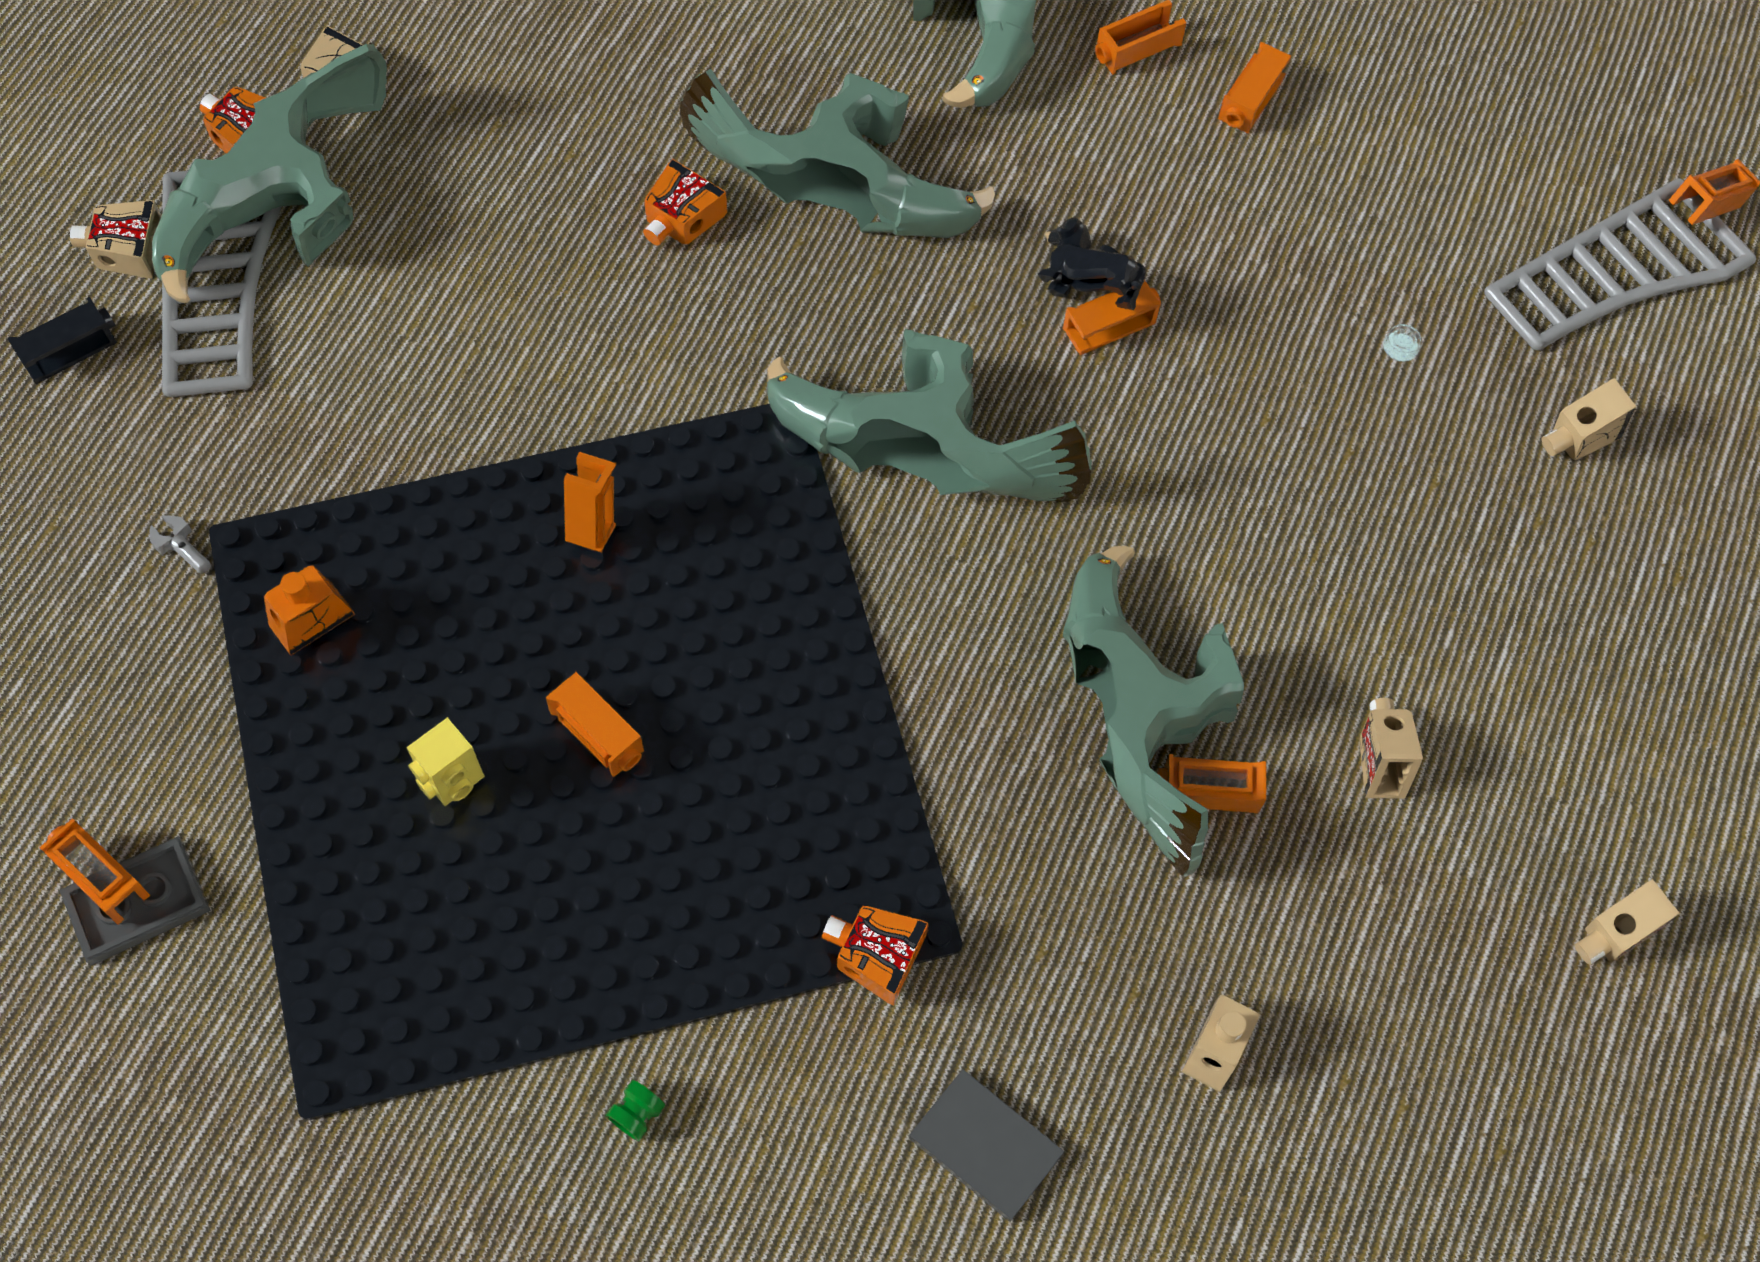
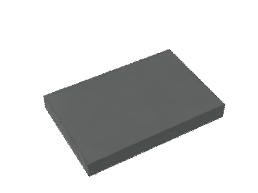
(173, 900)
(986, 1145)

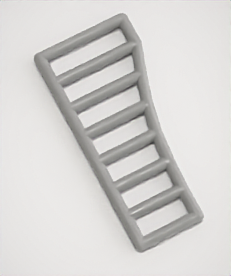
(1618, 296)
(243, 320)

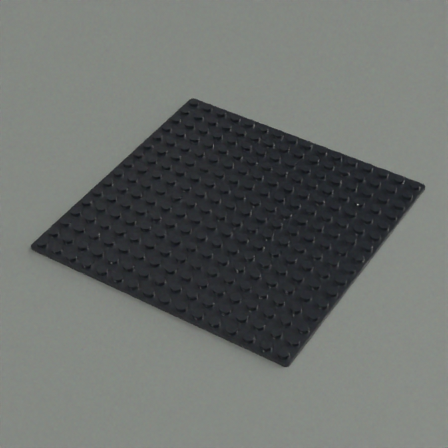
(553, 894)

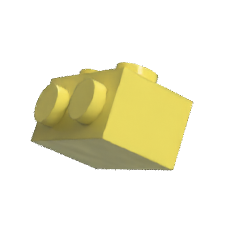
(444, 763)

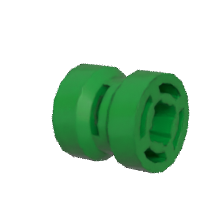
(638, 1106)

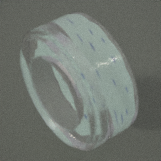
(1402, 342)

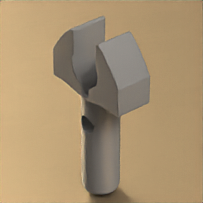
(179, 543)

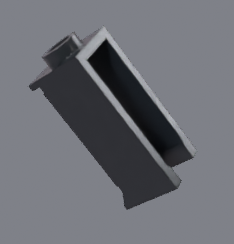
(64, 341)

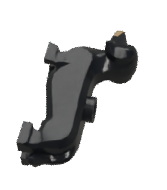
(1090, 269)

